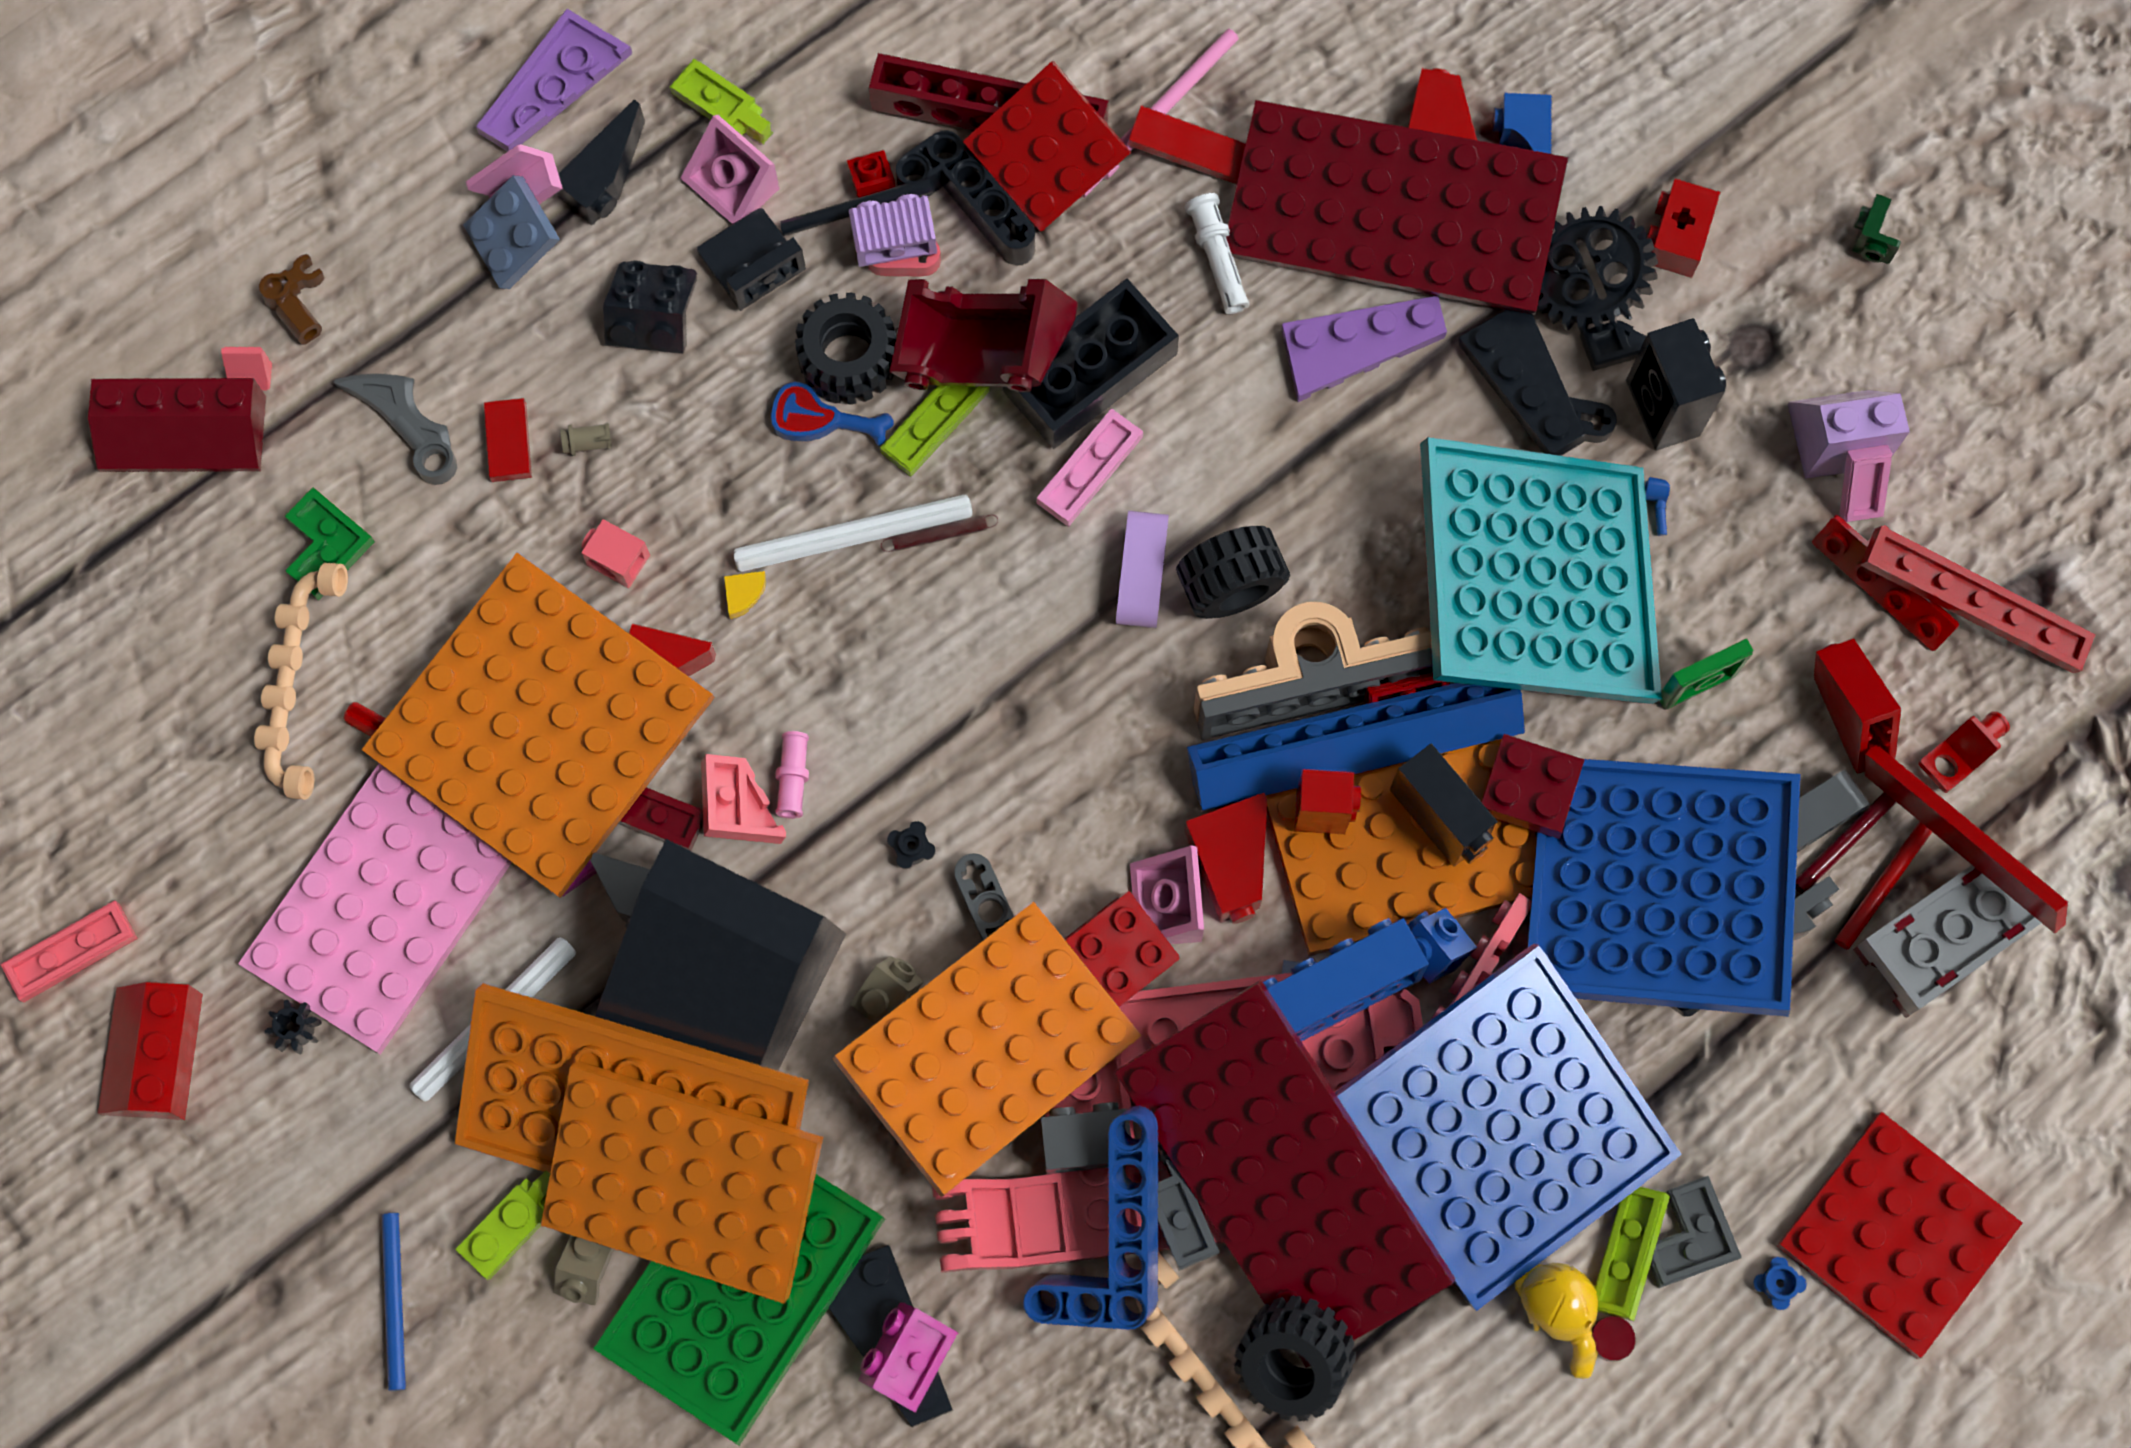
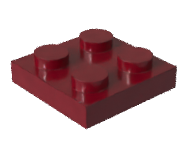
(1532, 786)

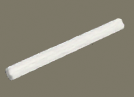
(852, 533)

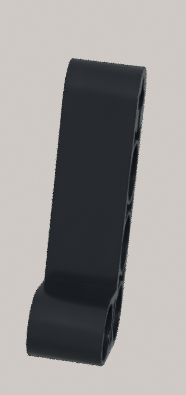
(972, 200)

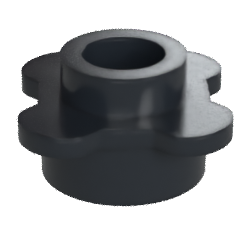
(905, 856)

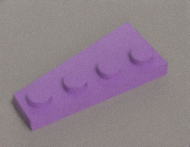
(553, 77)
(1343, 344)

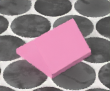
(730, 172)
(1171, 893)

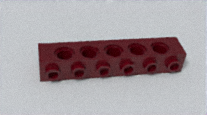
(943, 93)

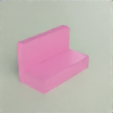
(532, 164)

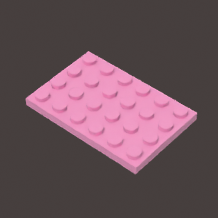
(376, 910)

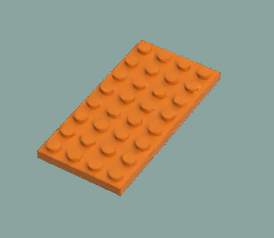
(523, 1060)

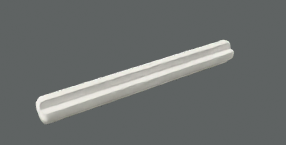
(526, 984)

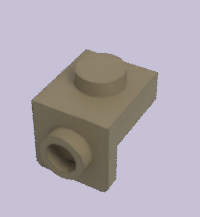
(886, 988)
(581, 1270)

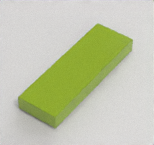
(931, 425)
(1630, 1252)

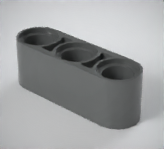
(1828, 808)

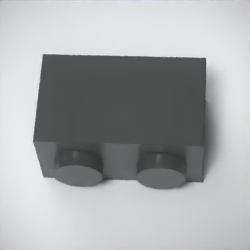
(1079, 1140)

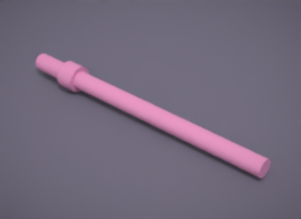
(1185, 83)

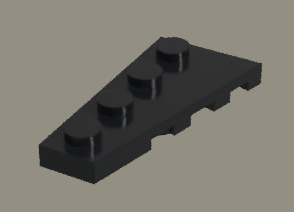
(1522, 373)

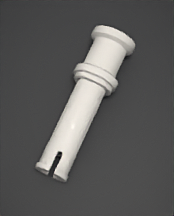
(1212, 237)

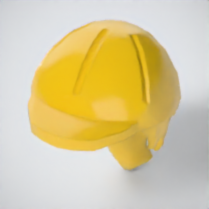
(1565, 1307)

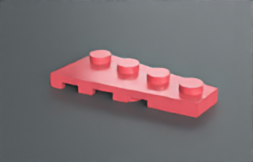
(1489, 949)

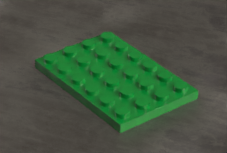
(728, 1348)

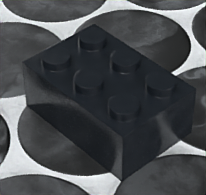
(1675, 383)

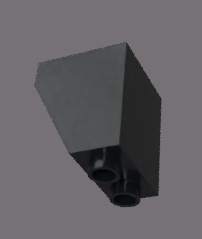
(718, 961)

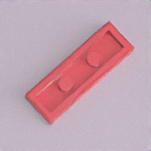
(69, 951)

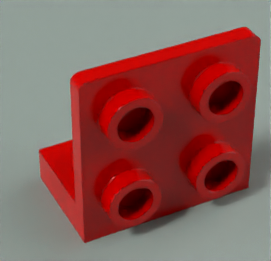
(1122, 948)

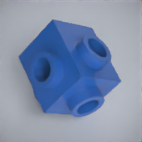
(1441, 942)

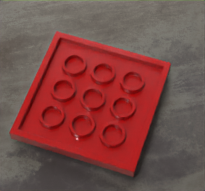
(1899, 1235)

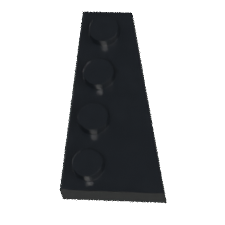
(861, 1309)

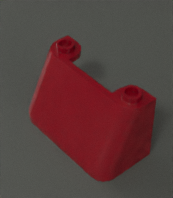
(980, 336)

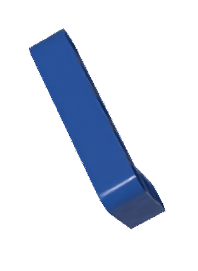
(1123, 1238)

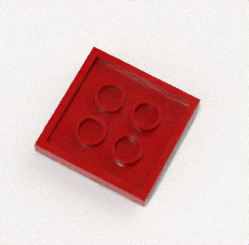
(1047, 146)

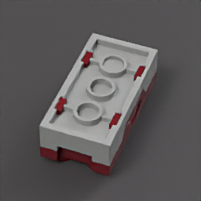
(1944, 938)

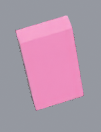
(1865, 483)

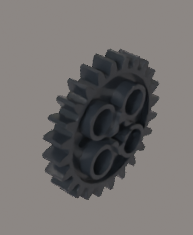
(1626, 255)

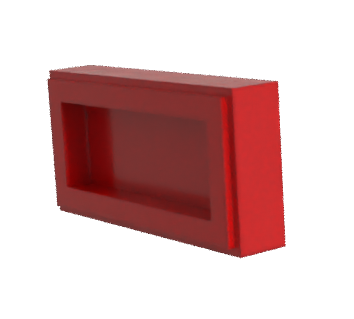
(507, 440)

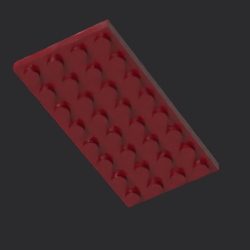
(1395, 206)
(1284, 1166)

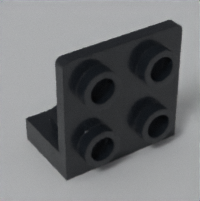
(752, 258)

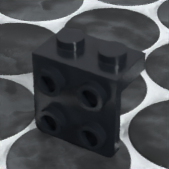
(648, 306)

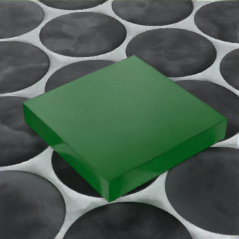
(1705, 674)

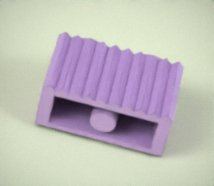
(893, 230)

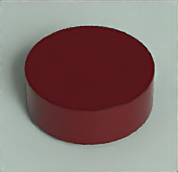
(1613, 1338)

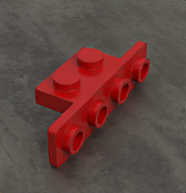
(1920, 616)

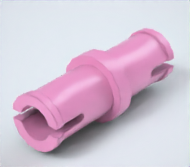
(792, 774)

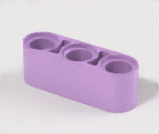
(1142, 569)

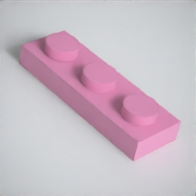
(1089, 467)

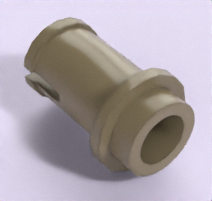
(585, 438)

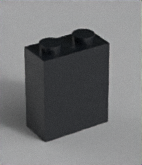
(1444, 806)

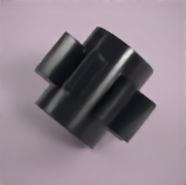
(284, 1017)

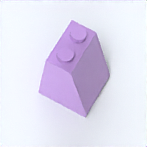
(1845, 422)

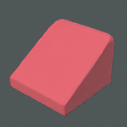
(248, 363)

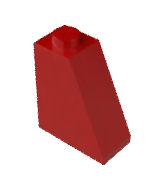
(1441, 105)
(1857, 701)
(1232, 856)

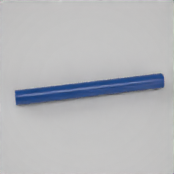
(393, 1302)

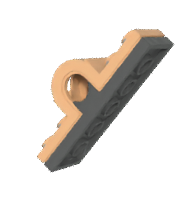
(1298, 687)

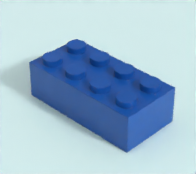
(1349, 978)

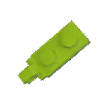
(717, 96)
(506, 1227)

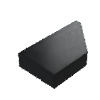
(1611, 345)

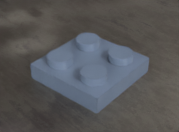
(511, 232)

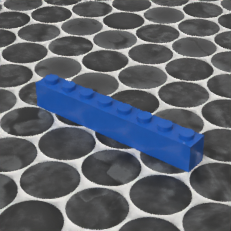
(1352, 740)

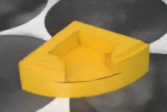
(744, 592)

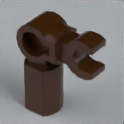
(281, 293)

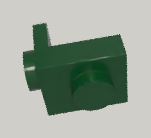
(1869, 242)

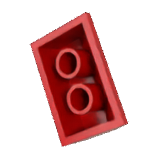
(151, 1051)

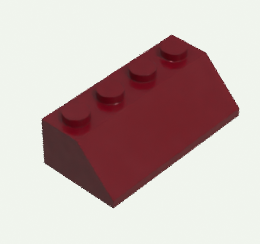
(177, 424)

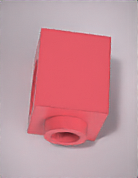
(614, 553)

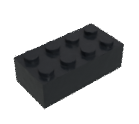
(1100, 361)

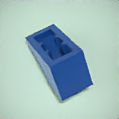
(1524, 121)

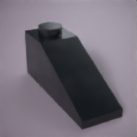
(598, 173)

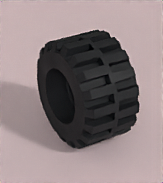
(839, 319)
(1232, 572)
(1278, 1382)

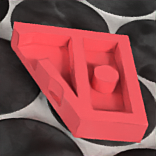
(735, 803)

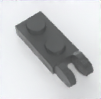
(1182, 1219)

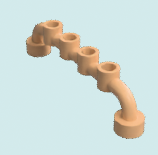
(281, 698)
(1188, 1366)

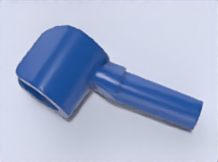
(1658, 491)

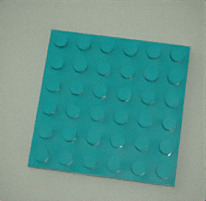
(1539, 572)

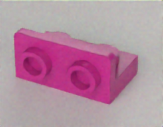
(906, 1355)

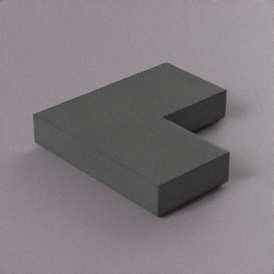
(1704, 1238)

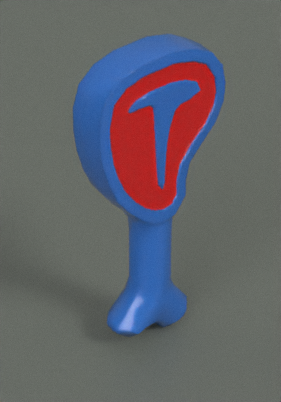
(803, 417)

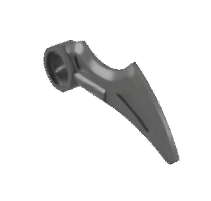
(395, 402)

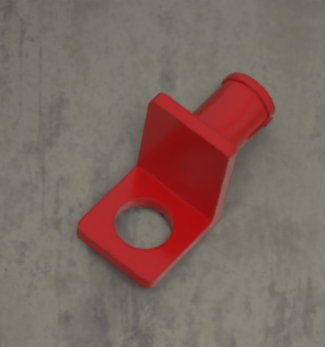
(1966, 749)

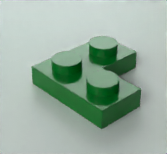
(332, 535)

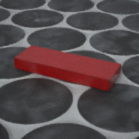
(1187, 144)

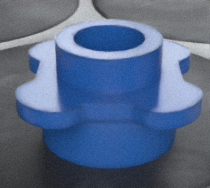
(1792, 1282)

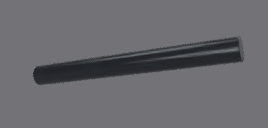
(841, 210)

